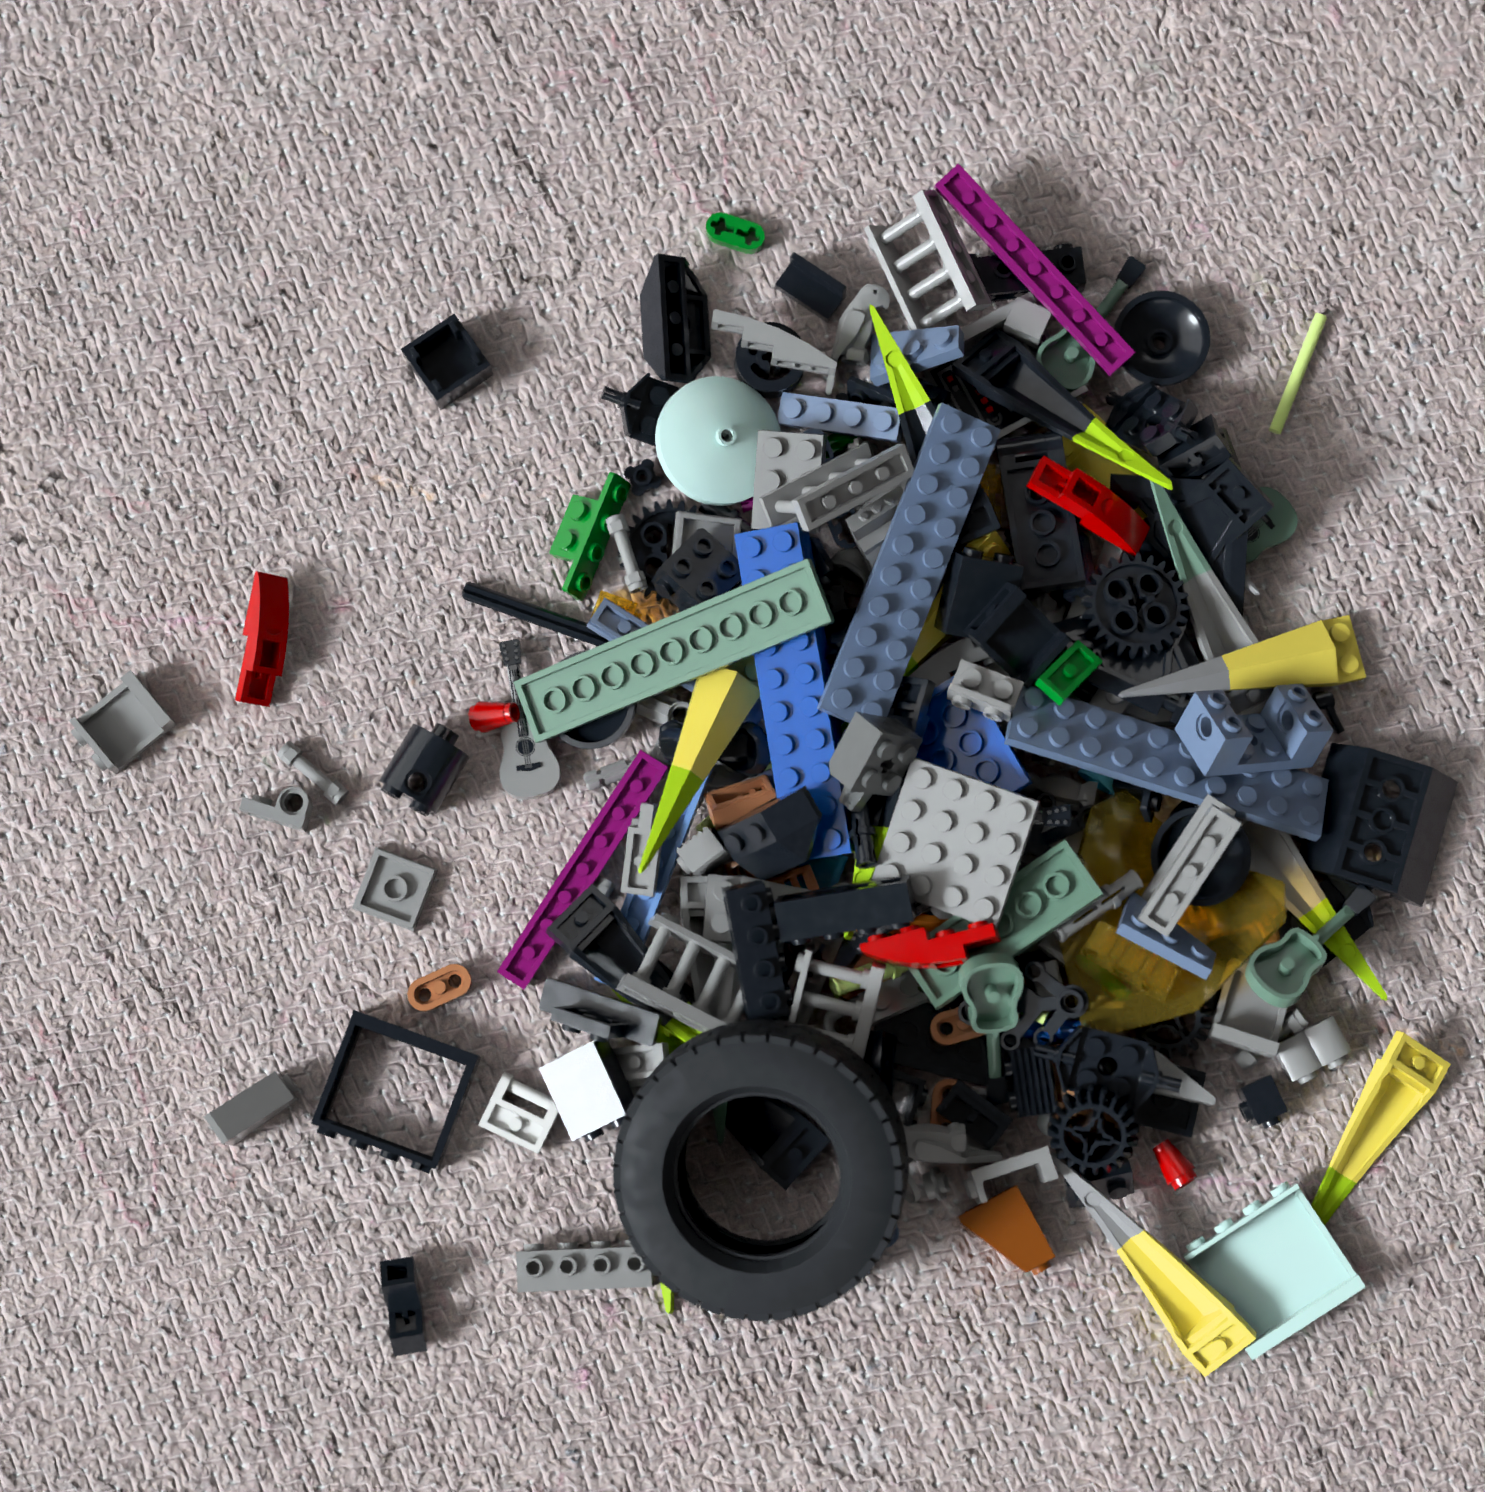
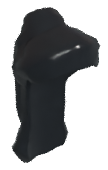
(744, 754)

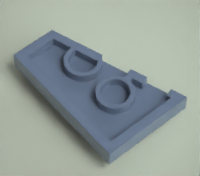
(920, 348)
(1177, 948)

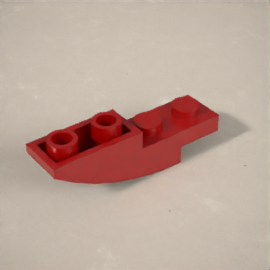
(1092, 502)
(267, 639)
(917, 950)

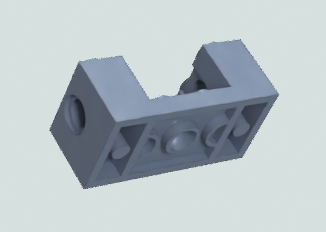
(1281, 737)

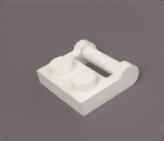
(515, 1122)

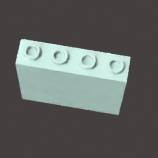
(1275, 1266)

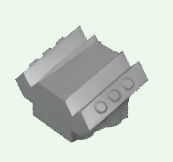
(871, 526)

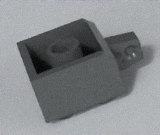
(872, 758)

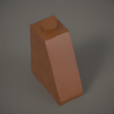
(1010, 1230)

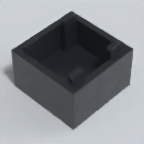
(447, 361)

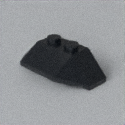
(674, 320)
(774, 835)

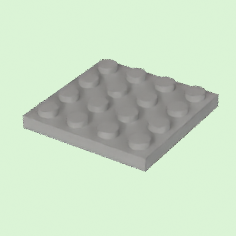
(957, 841)

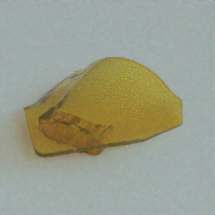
(1129, 983)

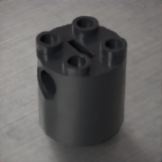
(430, 757)

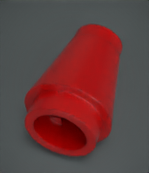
(492, 715)
(1174, 1165)

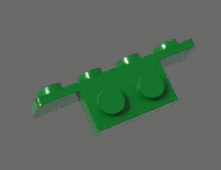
(585, 534)

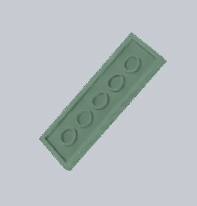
(1039, 902)

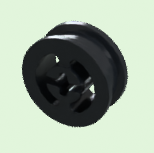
(746, 363)

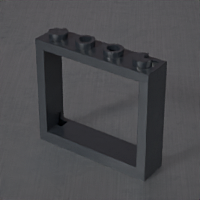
(363, 1139)

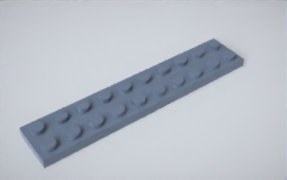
(909, 565)
(1160, 762)

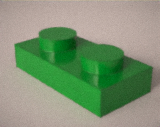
(1068, 672)

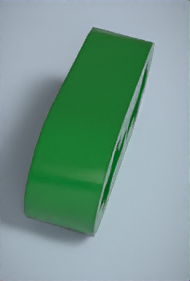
(733, 240)

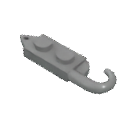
(894, 998)

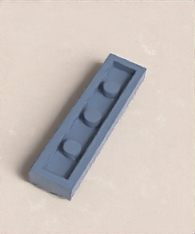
(840, 417)

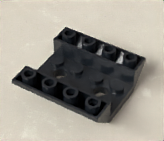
(1360, 814)

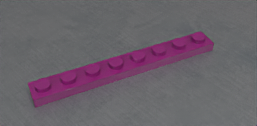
(1034, 269)
(583, 866)

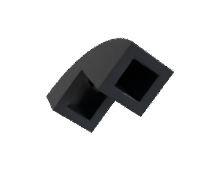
(404, 1306)

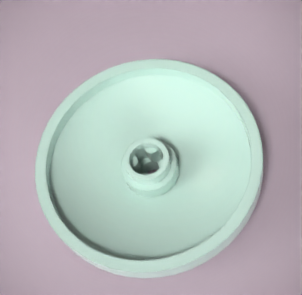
(692, 444)

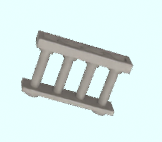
(955, 257)
(837, 486)
(1188, 864)
(668, 998)
(861, 1012)

